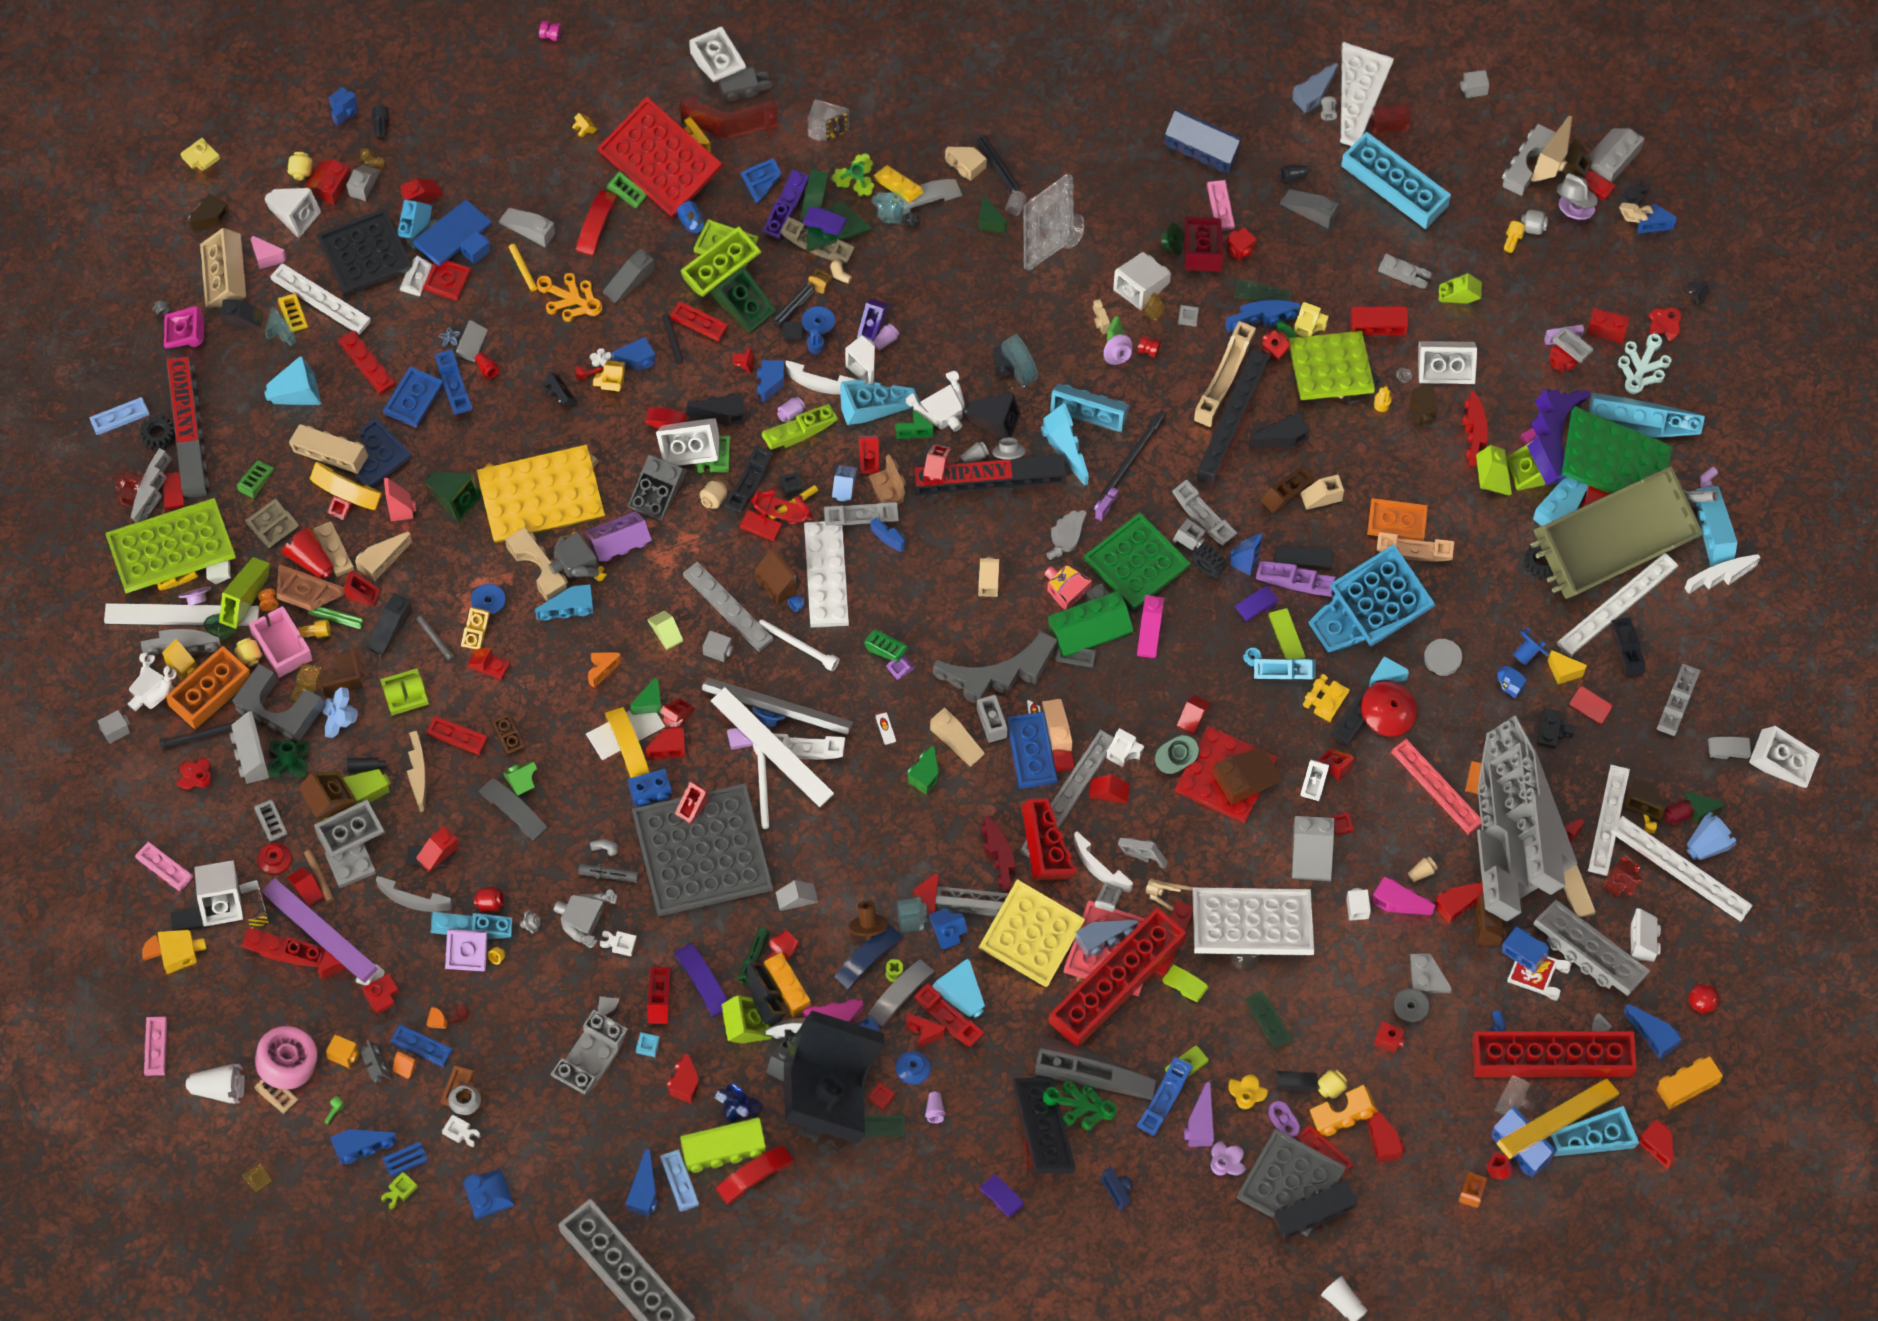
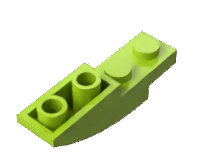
(801, 428)

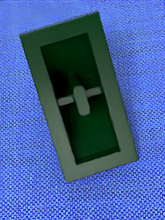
(990, 218)
(1703, 805)

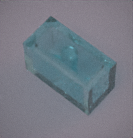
(911, 915)

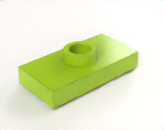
(1193, 1057)

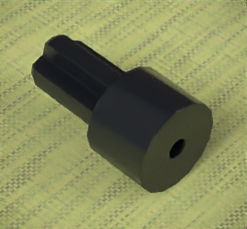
(380, 116)

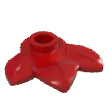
(1663, 324)
(192, 774)

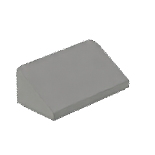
(471, 341)

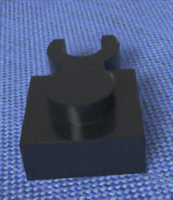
(1634, 195)

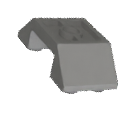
(591, 1053)

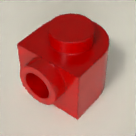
(1500, 1166)

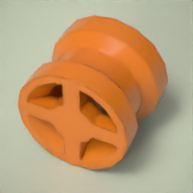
(268, 600)

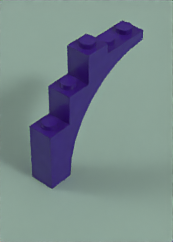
(1548, 426)

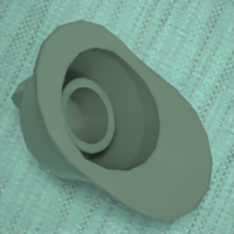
(1176, 754)

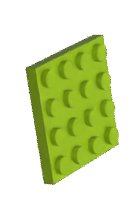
(1331, 365)

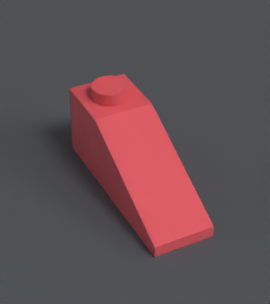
(398, 501)

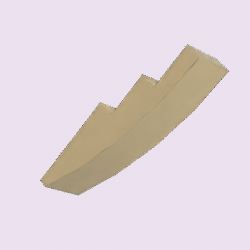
(417, 775)

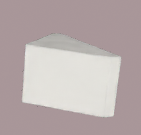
(1314, 780)

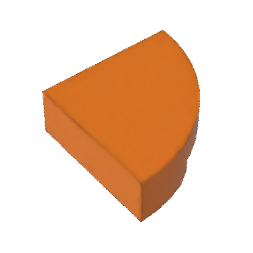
(151, 948)
(436, 1019)

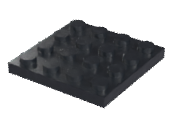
(364, 252)

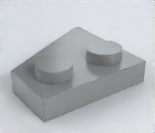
(1142, 850)
(1427, 975)

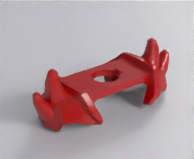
(795, 513)

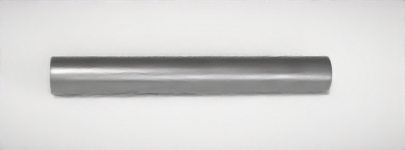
(435, 638)

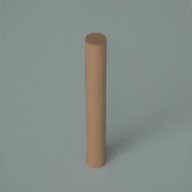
(319, 876)

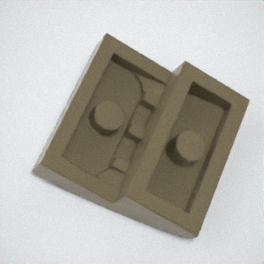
(272, 523)

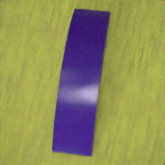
(702, 978)

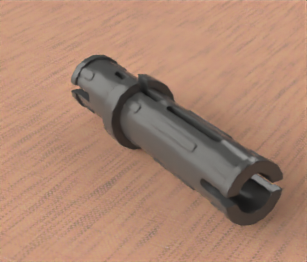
(584, 869)

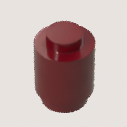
(1678, 812)

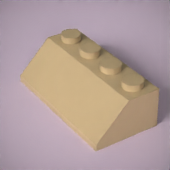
(222, 268)

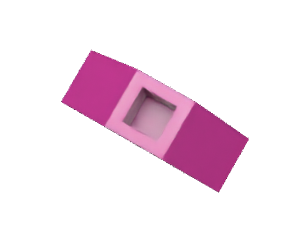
(845, 1011)

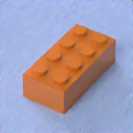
(208, 687)

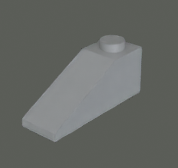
(529, 225)

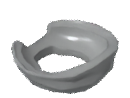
(468, 1108)

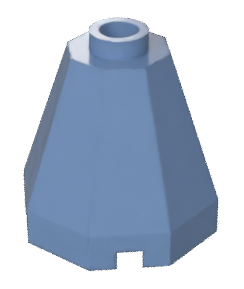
(1710, 838)

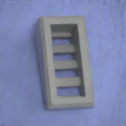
(264, 806)

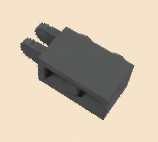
(743, 84)

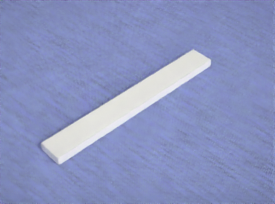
(1617, 604)
(168, 614)
(772, 747)
(1681, 868)

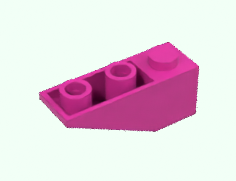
(1398, 899)

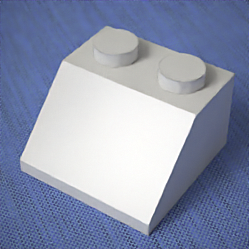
(861, 359)
(1644, 936)

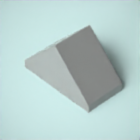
(796, 895)

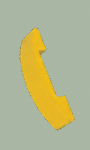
(345, 488)
(627, 742)

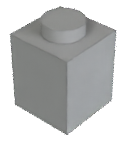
(1475, 84)
(717, 646)
(114, 726)

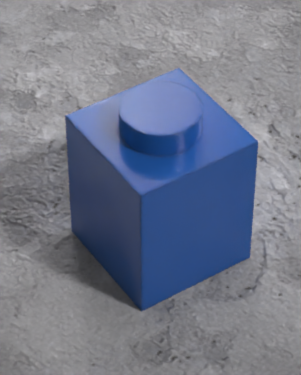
(475, 247)

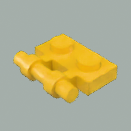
(1330, 702)

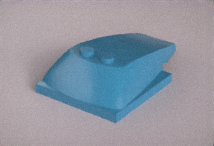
(1371, 602)

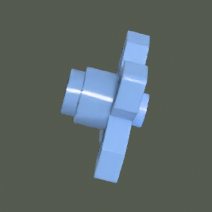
(338, 712)

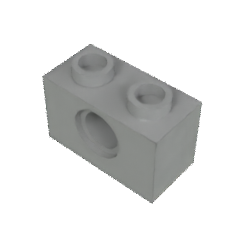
(992, 718)

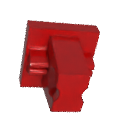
(745, 361)

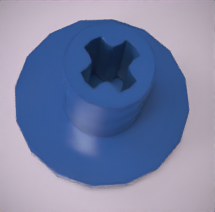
(1529, 648)

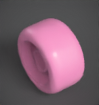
(286, 1057)

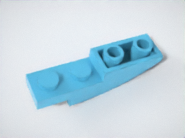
(497, 926)

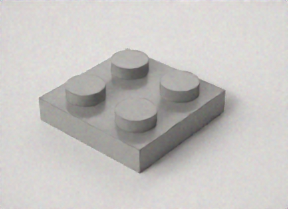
(351, 866)

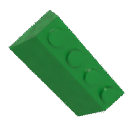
(1090, 624)

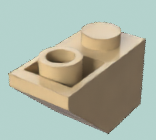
(966, 160)
(1323, 492)
(988, 577)

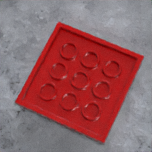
(1198, 779)

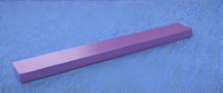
(319, 930)

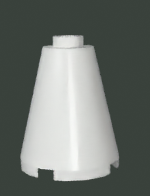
(218, 1083)

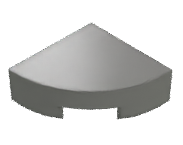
(607, 1005)
(1600, 1024)

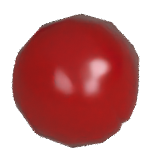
(1704, 998)

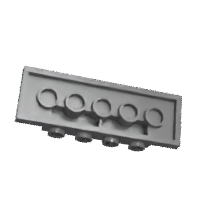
(1590, 949)

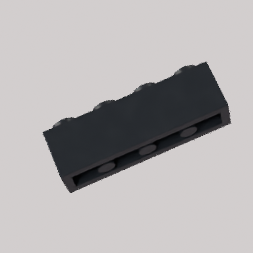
(1315, 1210)

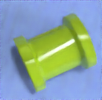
(894, 965)

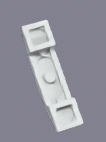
(814, 382)
(814, 748)
(1097, 869)

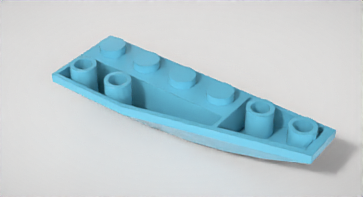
(1646, 417)

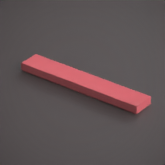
(1437, 786)

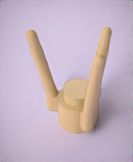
(1157, 888)

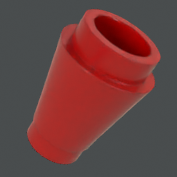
(487, 365)

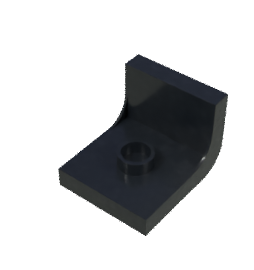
(828, 1074)

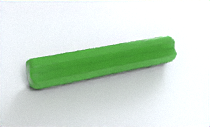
(337, 616)

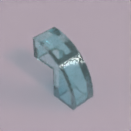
(1021, 359)

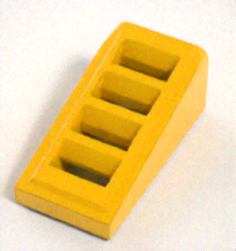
(288, 300)

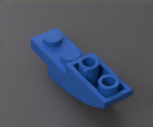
(1266, 311)

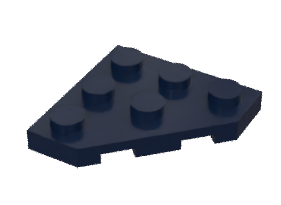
(383, 452)

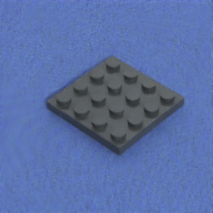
(1287, 1173)

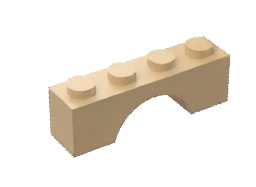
(524, 547)

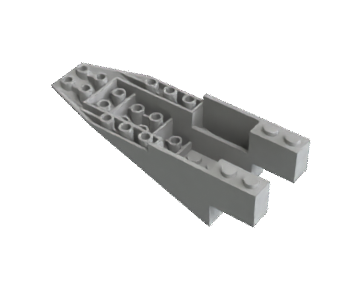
(1521, 831)

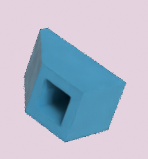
(414, 218)

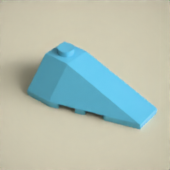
(868, 402)

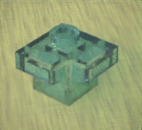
(889, 207)

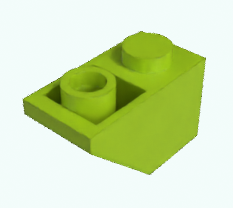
(1461, 290)

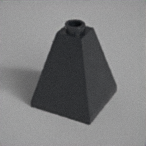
(995, 414)

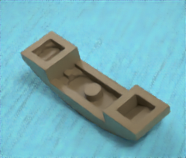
(797, 234)

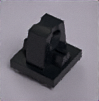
(1698, 291)

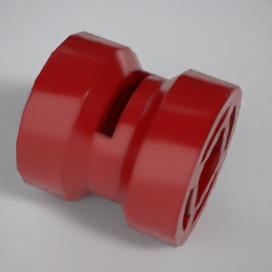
(1148, 346)

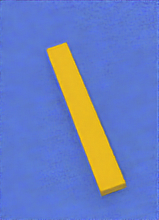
(1558, 1118)

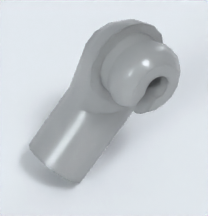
(610, 846)

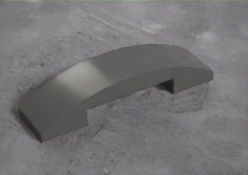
(513, 807)

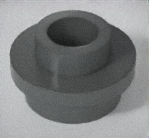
(161, 307)

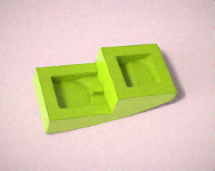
(1186, 983)

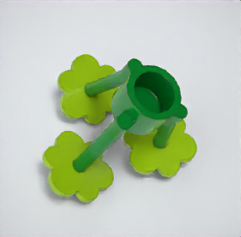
(857, 170)

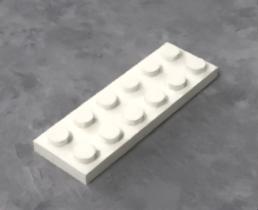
(826, 575)

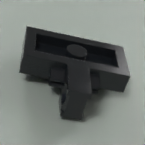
(1553, 729)

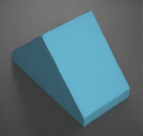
(1389, 671)

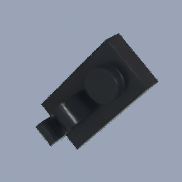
(558, 387)

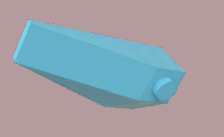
(1059, 433)

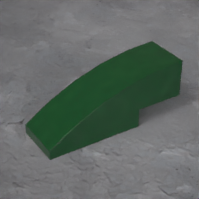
(815, 192)

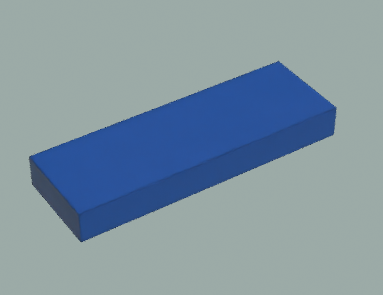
(421, 1045)

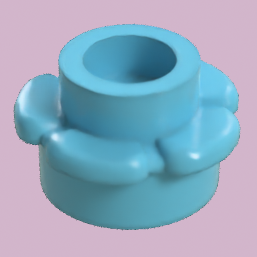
(1252, 652)

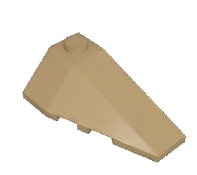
(1554, 154)

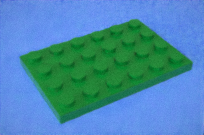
(1609, 453)

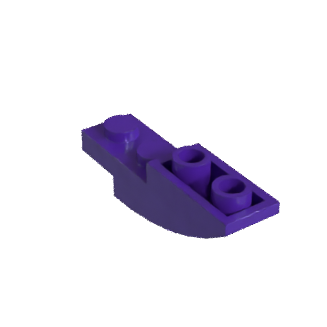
(787, 203)

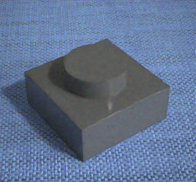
(1095, 592)

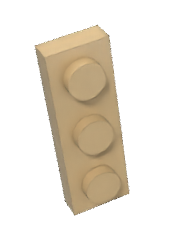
(334, 548)

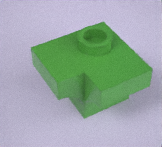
(520, 777)

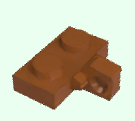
(459, 1077)

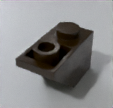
(1577, 160)
(208, 214)

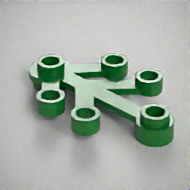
(1103, 1109)

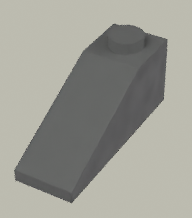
(1311, 206)
(629, 276)

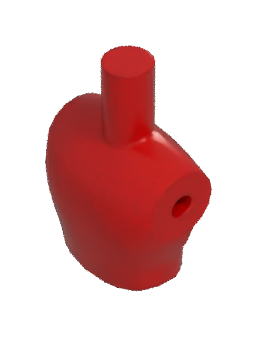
(784, 944)

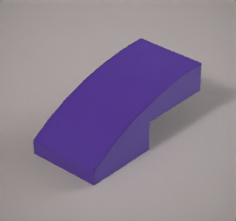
(824, 219)
(1256, 603)
(1002, 1195)

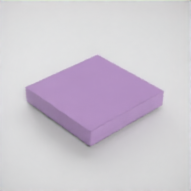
(466, 949)

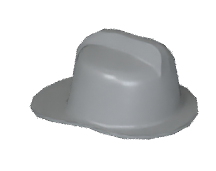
(1576, 190)

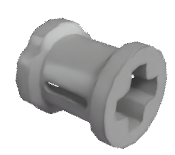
(1328, 105)

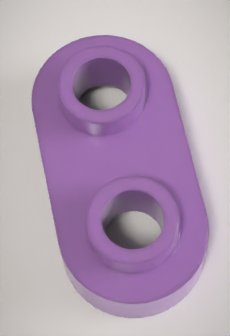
(1285, 1120)

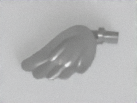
(1066, 533)

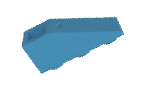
(571, 602)

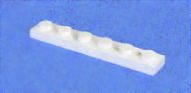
(320, 299)
(1608, 818)

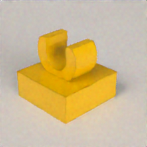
(585, 124)

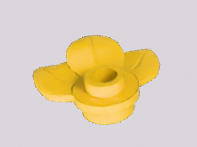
(1248, 1089)

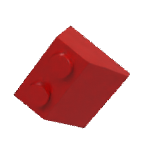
(329, 180)

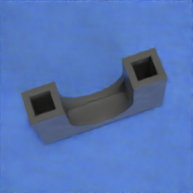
(291, 723)

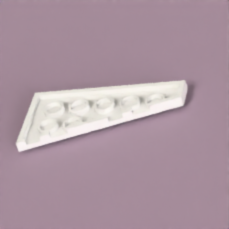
(1362, 83)

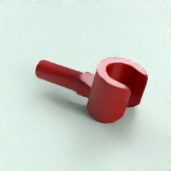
(582, 374)

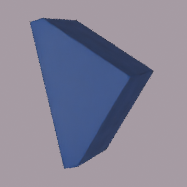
(1658, 221)

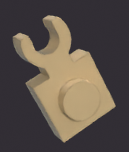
(1101, 320)

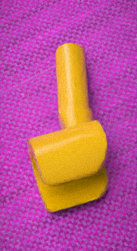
(1649, 827)

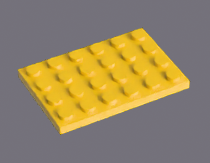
(540, 493)

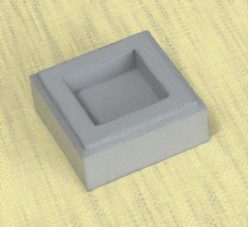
(1188, 315)

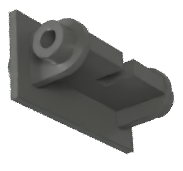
(373, 1054)

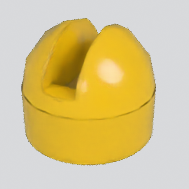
(493, 953)

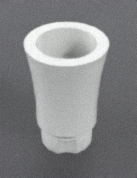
(1344, 1300)

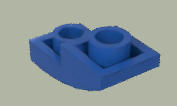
(890, 537)

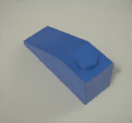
(1247, 554)
(1655, 1032)
(642, 1194)

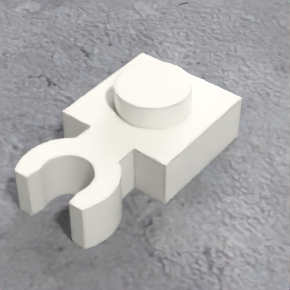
(621, 943)
(458, 1130)

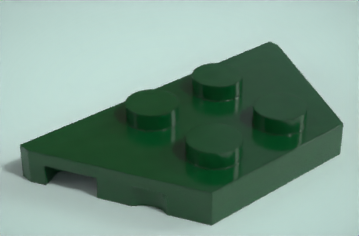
(853, 227)

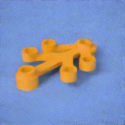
(570, 298)

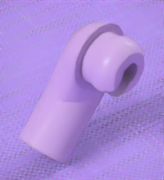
(1705, 479)

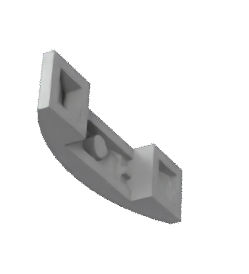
(934, 191)
(860, 514)
(1202, 514)
(434, 904)
(900, 991)

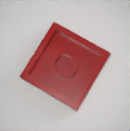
(447, 279)

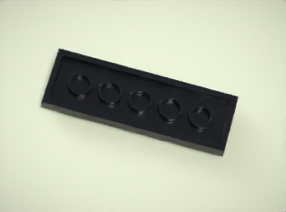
(1043, 1127)

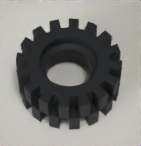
(157, 442)
(1209, 561)
(1533, 567)

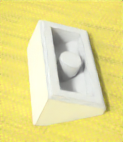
(416, 276)

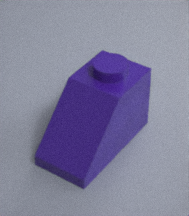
(872, 319)

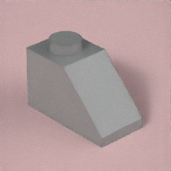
(362, 181)

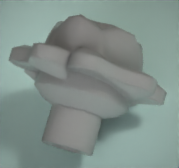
(530, 922)

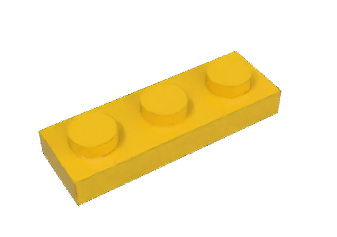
(898, 184)

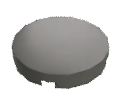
(1443, 657)

